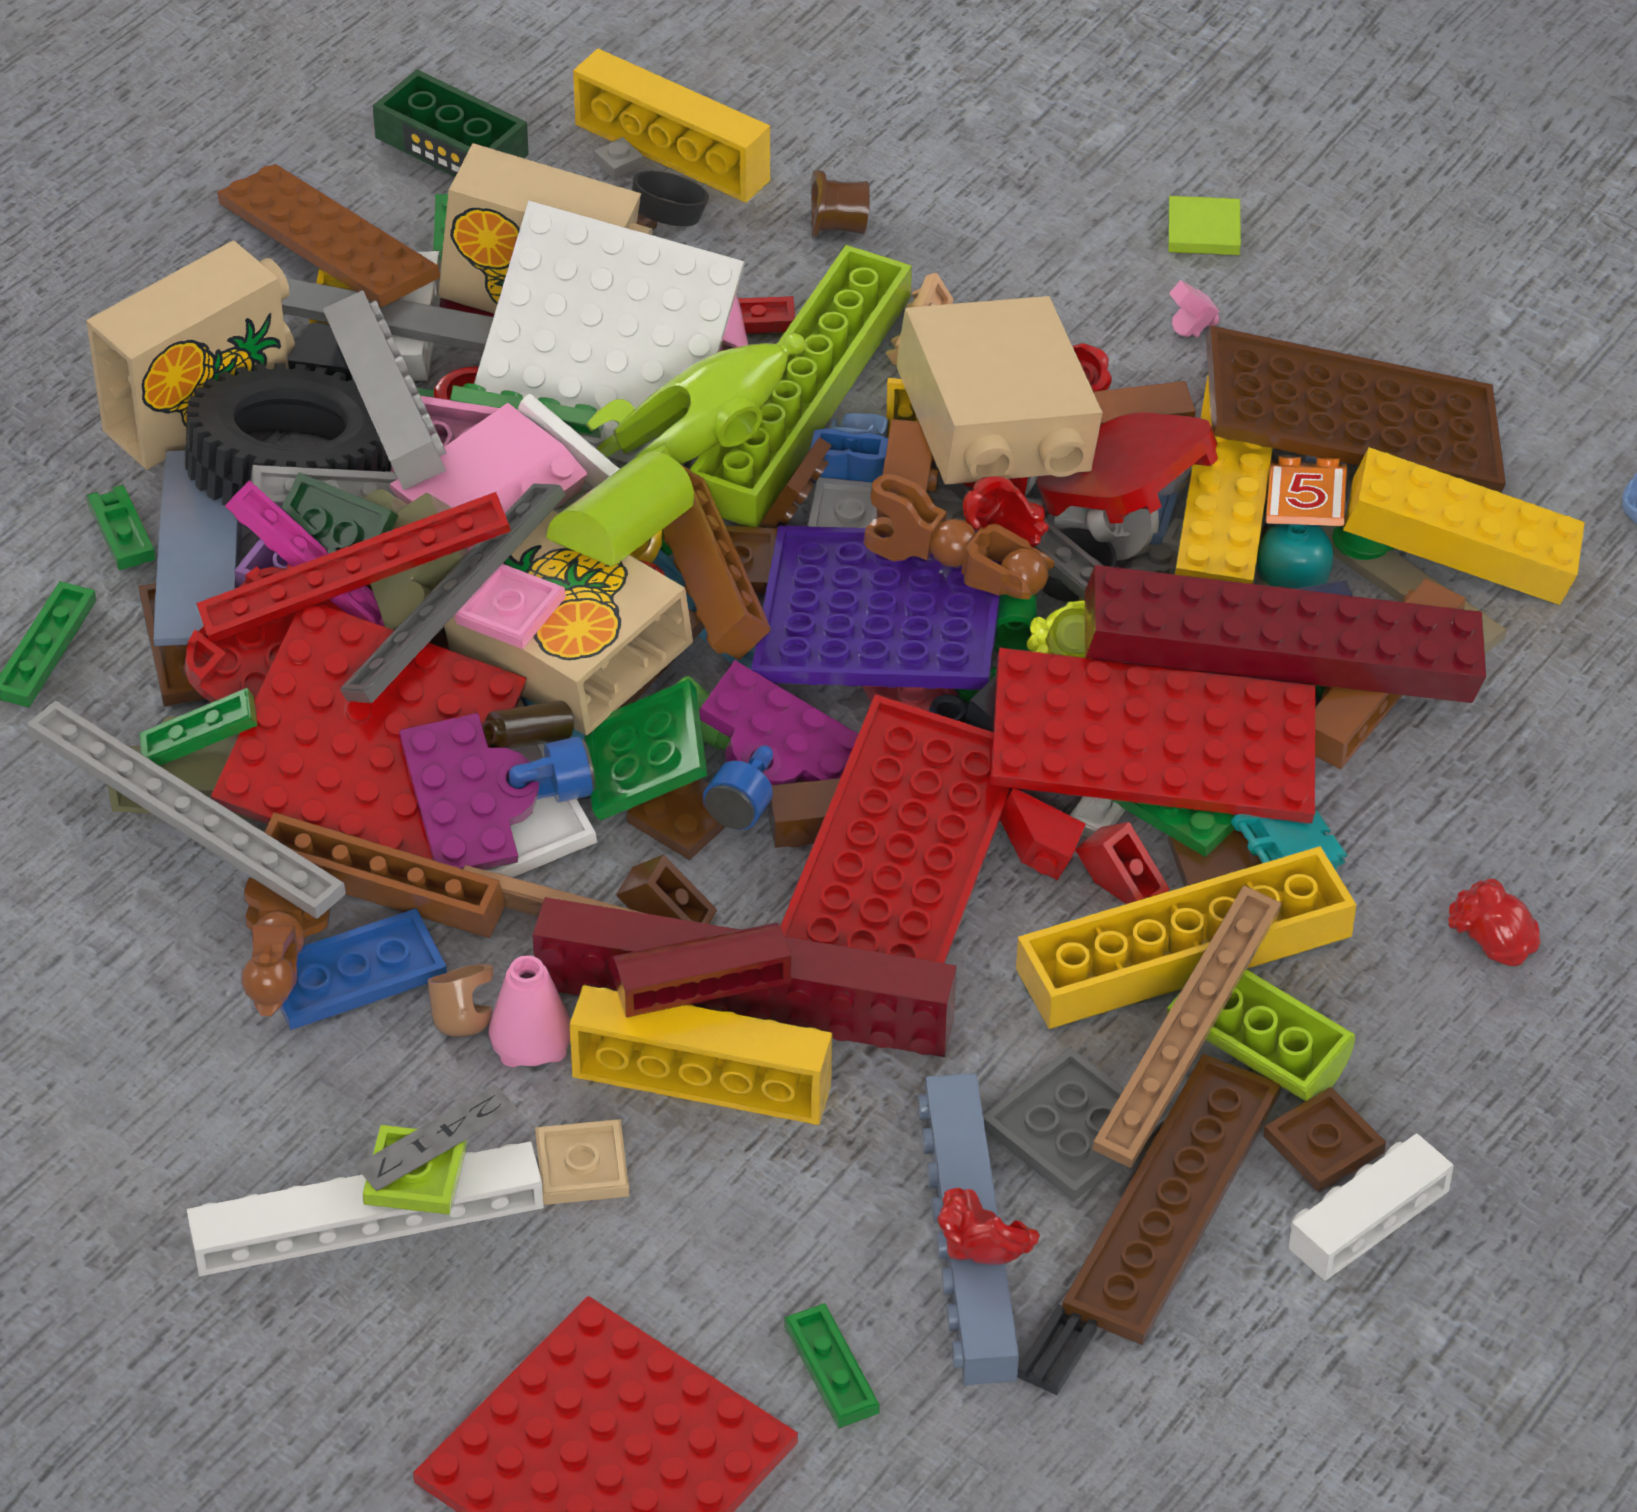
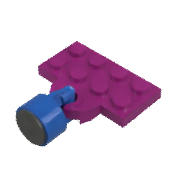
(770, 743)
(477, 792)

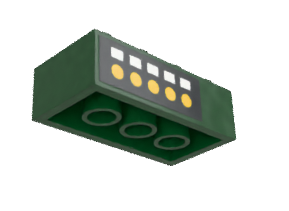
(443, 122)

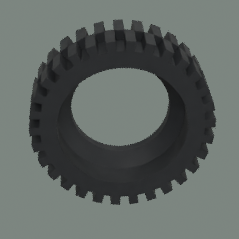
(226, 410)

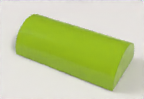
(625, 509)
(1281, 1037)

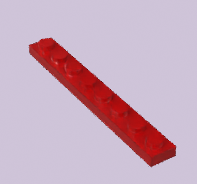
(353, 567)

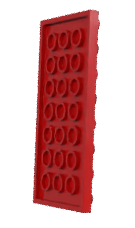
(1154, 735)
(900, 837)

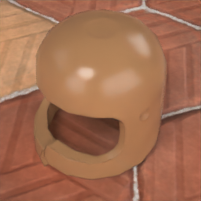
(453, 1002)

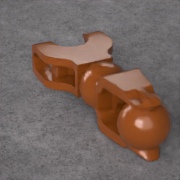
(921, 529)
(277, 939)

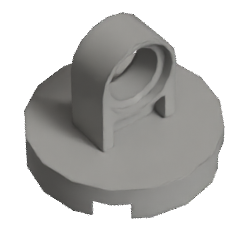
(1129, 537)

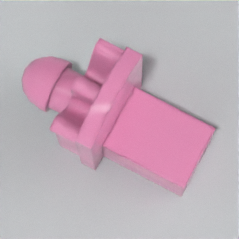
(1195, 311)

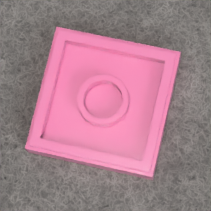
(511, 606)

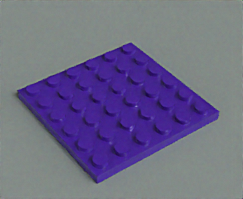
(871, 619)

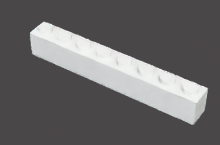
(334, 1216)

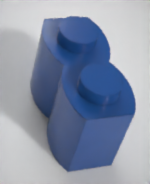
(852, 456)

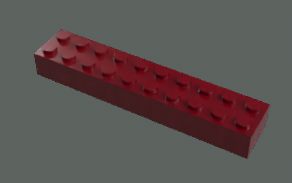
(1284, 634)
(832, 987)

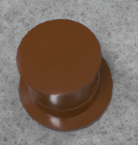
(838, 204)

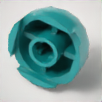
(1295, 556)

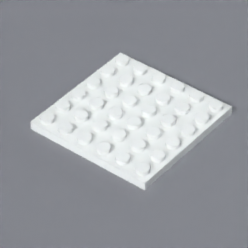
(603, 313)

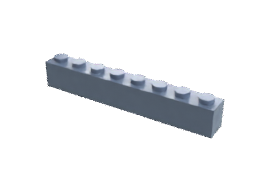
(978, 1291)

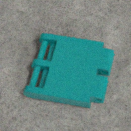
(1280, 838)

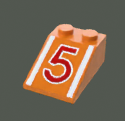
(1306, 491)

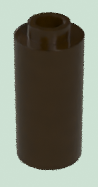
(529, 725)

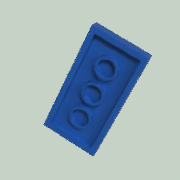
(362, 968)

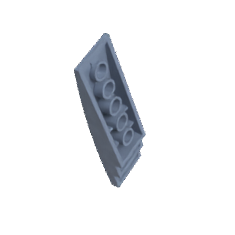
(195, 553)

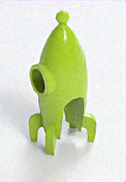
(702, 405)

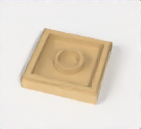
(582, 1161)

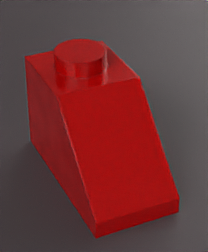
(1040, 833)
(1121, 863)

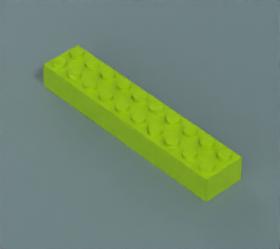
(842, 331)

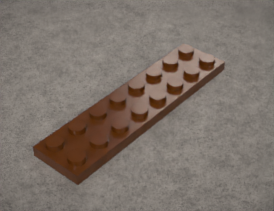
(1171, 1199)

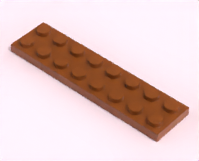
(328, 235)

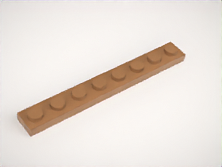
(1186, 1027)

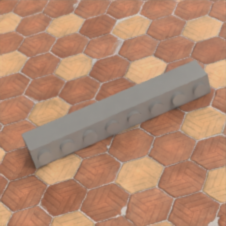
(387, 389)

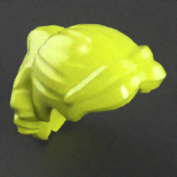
(1061, 631)

